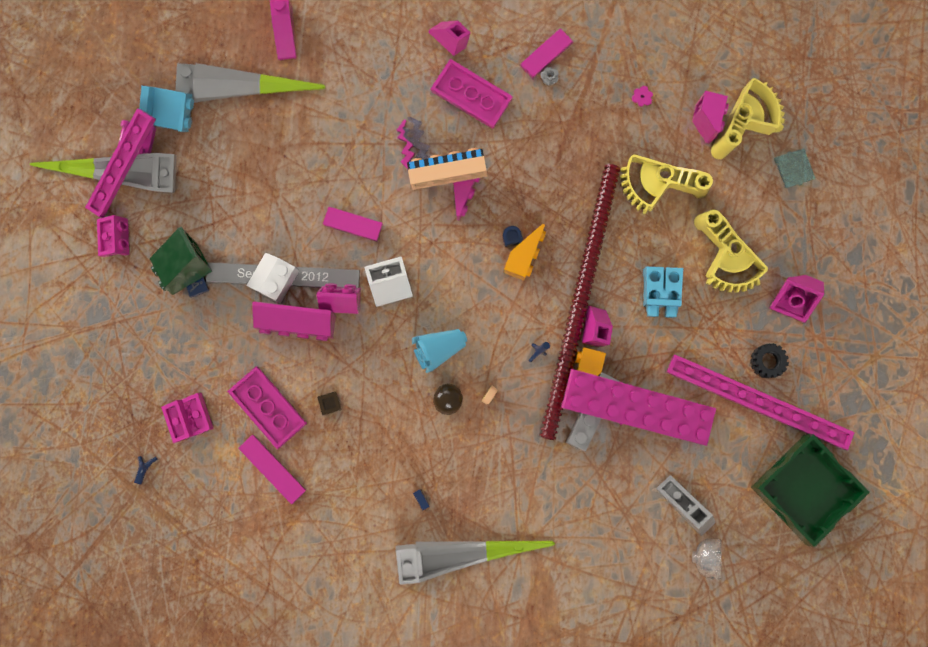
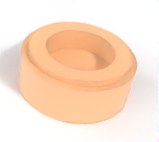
(489, 395)

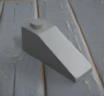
(686, 505)

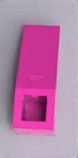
(462, 192)

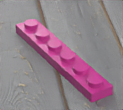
(120, 163)

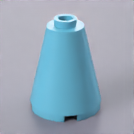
(438, 347)

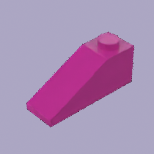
(283, 28)

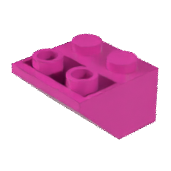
(709, 115)
(339, 299)

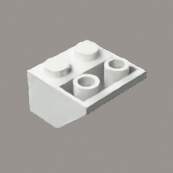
(388, 281)

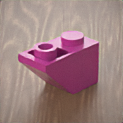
(451, 36)
(597, 327)

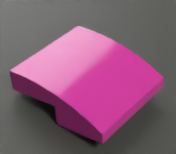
(187, 417)

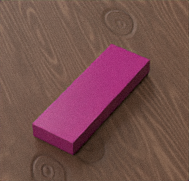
(546, 53)
(352, 224)

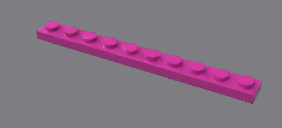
(760, 402)

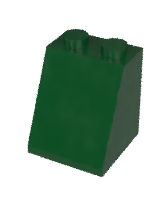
(179, 262)

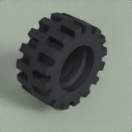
(781, 361)

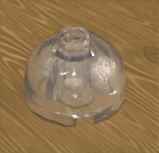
(708, 558)

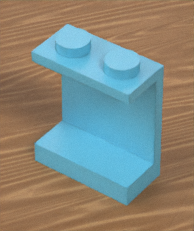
(168, 107)

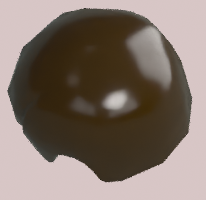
(448, 399)

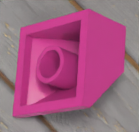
(798, 297)

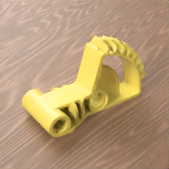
(752, 118)
(680, 179)
(723, 235)

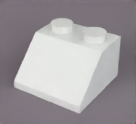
(273, 277)

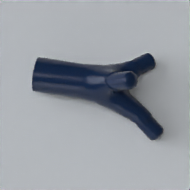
(539, 350)
(143, 467)

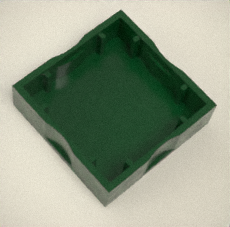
(810, 490)

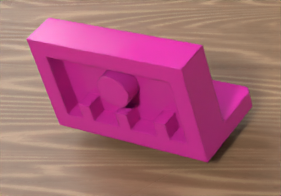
(112, 236)

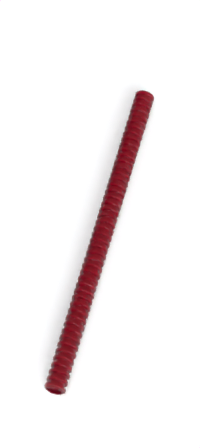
(580, 300)

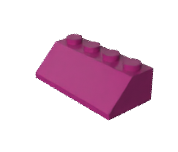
(293, 320)

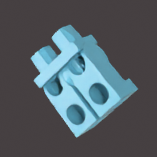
(663, 290)

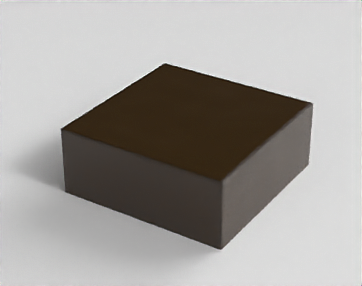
(329, 403)

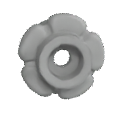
(549, 80)

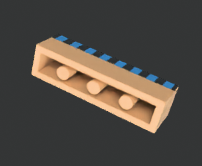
(447, 168)

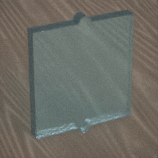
(794, 168)

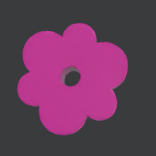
(642, 92)

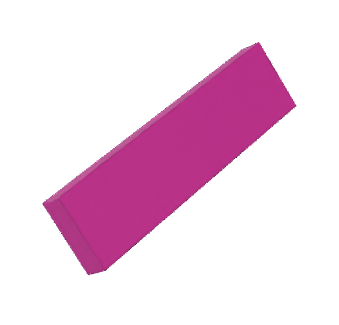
(272, 469)

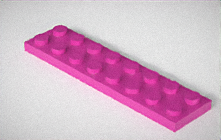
(638, 407)

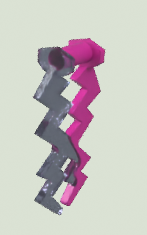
(412, 142)

